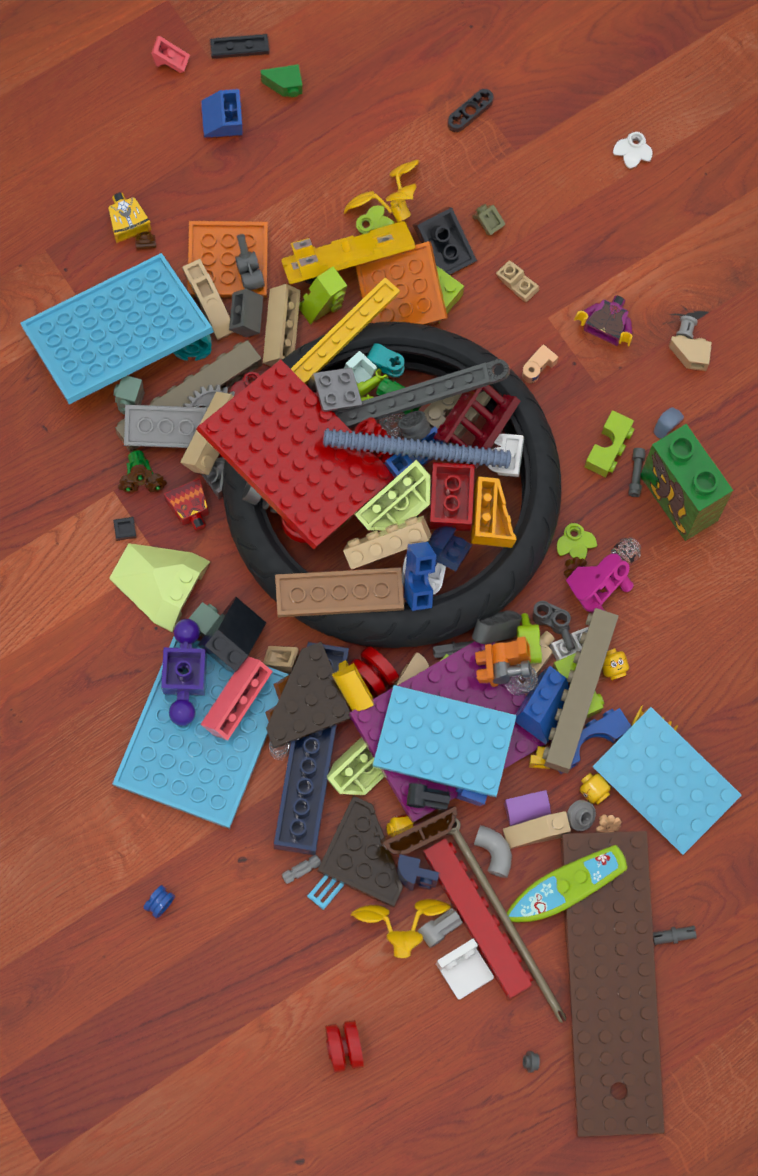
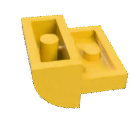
(353, 687)

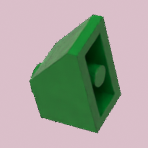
(283, 80)

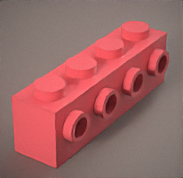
(236, 698)

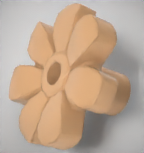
(608, 824)

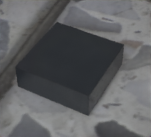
(124, 528)

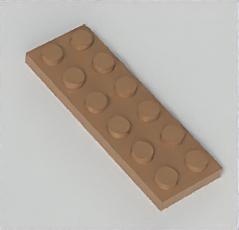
(339, 592)

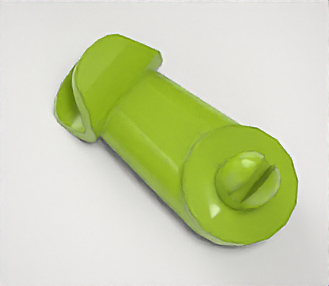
(370, 384)

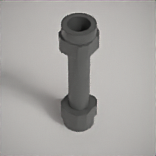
(638, 457)

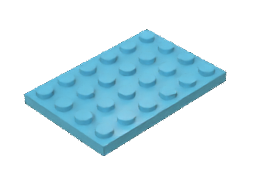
(444, 741)
(667, 780)

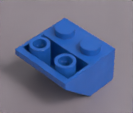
(222, 114)

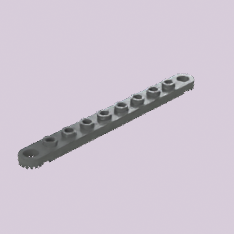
(424, 393)

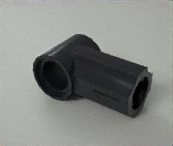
(420, 797)

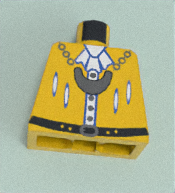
(127, 218)

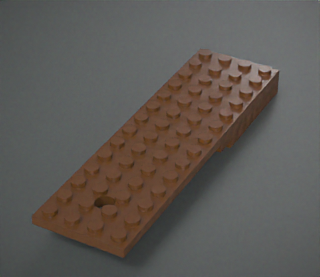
(614, 993)

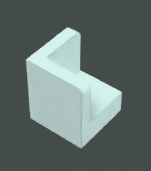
(361, 366)

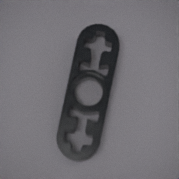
(472, 102)

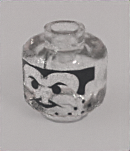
(627, 549)

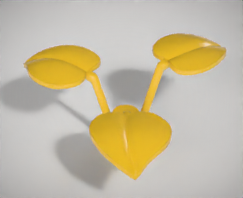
(398, 203)
(402, 940)

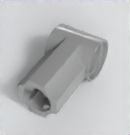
(435, 931)

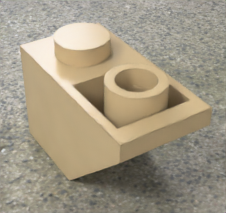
(691, 352)

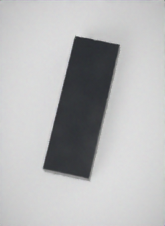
(239, 46)

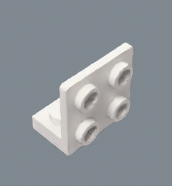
(464, 969)

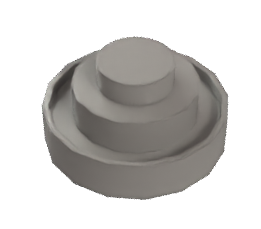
(581, 815)

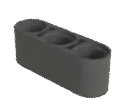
(497, 628)

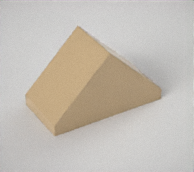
(281, 658)

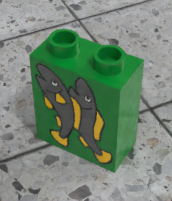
(685, 482)

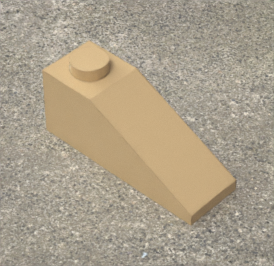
(537, 830)

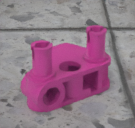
(588, 581)

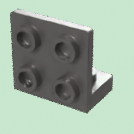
(336, 389)

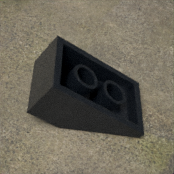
(447, 240)
(233, 635)

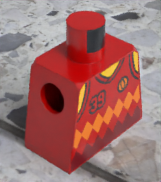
(188, 504)

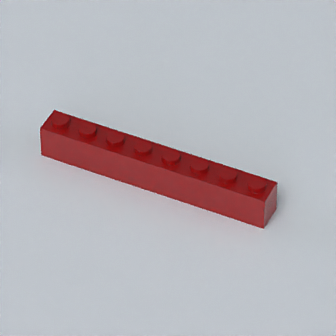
(477, 919)

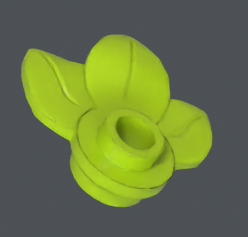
(375, 219)
(577, 545)

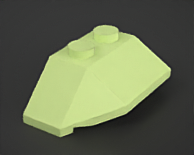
(398, 500)
(354, 771)

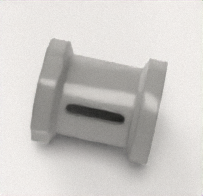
(687, 326)

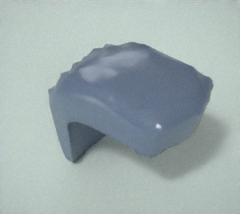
(667, 421)

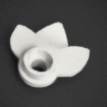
(633, 152)

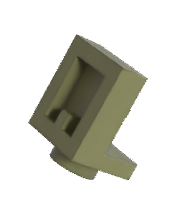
(489, 218)

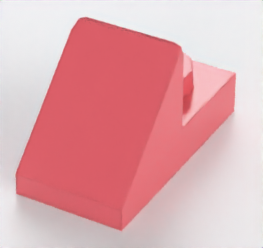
(169, 54)

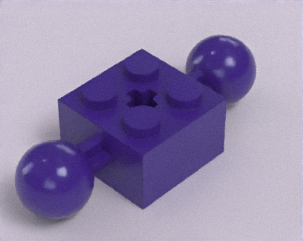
(174, 662)

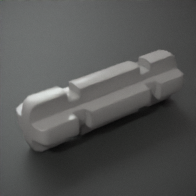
(301, 869)

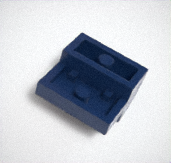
(449, 548)
(410, 873)

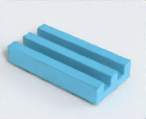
(317, 900)

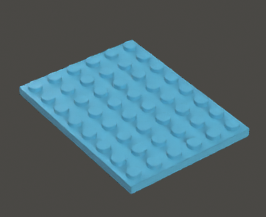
(116, 328)
(187, 763)

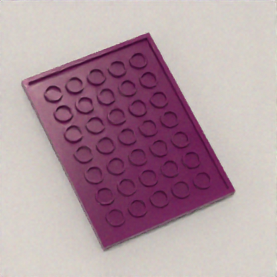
(456, 680)

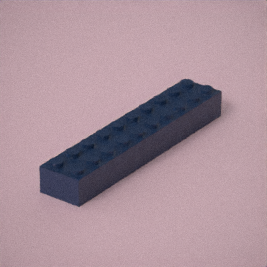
(307, 782)

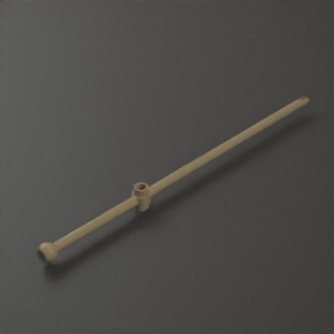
(506, 920)

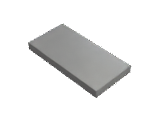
(161, 425)

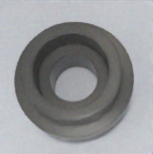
(531, 1061)

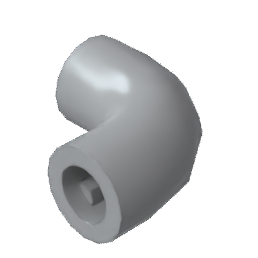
(498, 849)

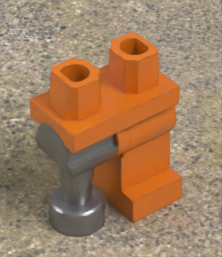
(498, 661)

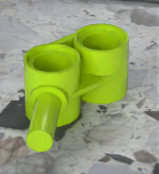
(532, 635)

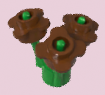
(137, 472)

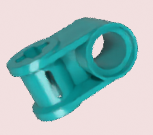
(385, 359)

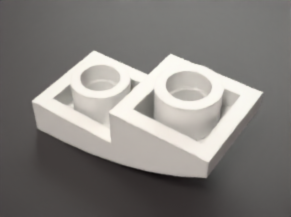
(559, 648)

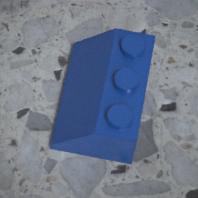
(542, 703)

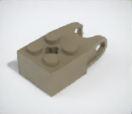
(438, 410)

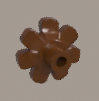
(572, 565)

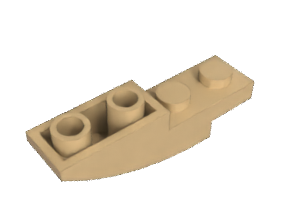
(208, 298)

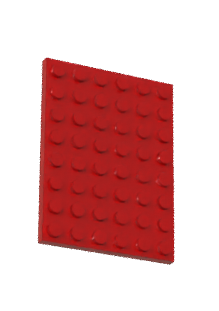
(276, 444)

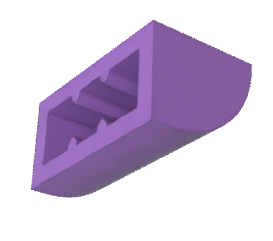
(527, 807)

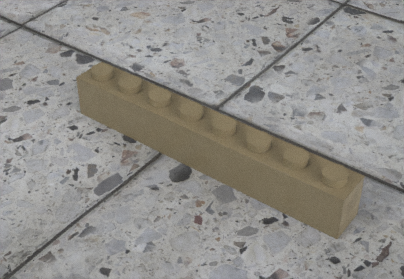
(223, 372)
(581, 690)

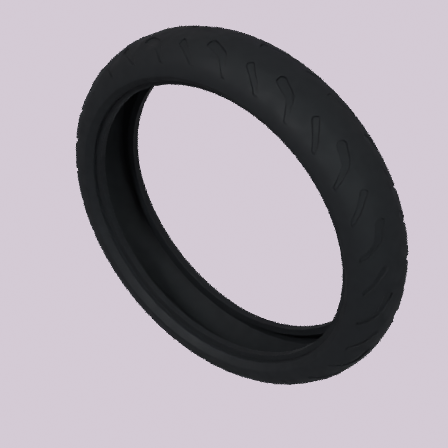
(486, 594)

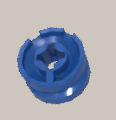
(159, 901)

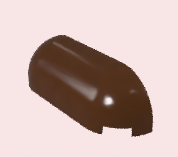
(420, 832)

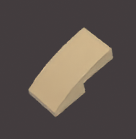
(517, 282)

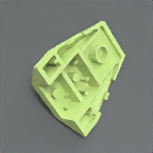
(158, 580)

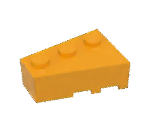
(490, 517)

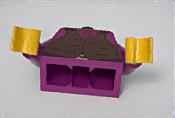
(607, 321)

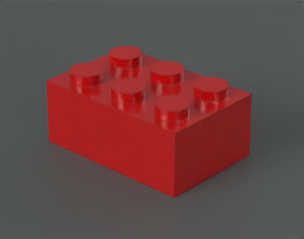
(451, 496)

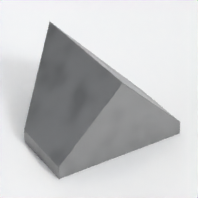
(215, 477)

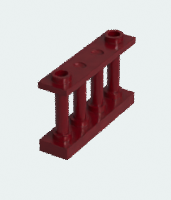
(494, 421)

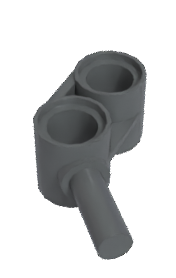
(248, 266)
(553, 614)

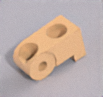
(537, 364)

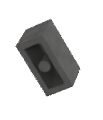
(246, 313)

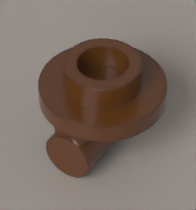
(145, 240)

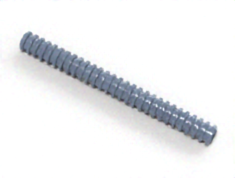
(417, 448)

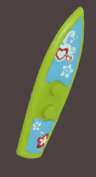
(568, 885)

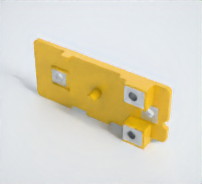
(346, 252)

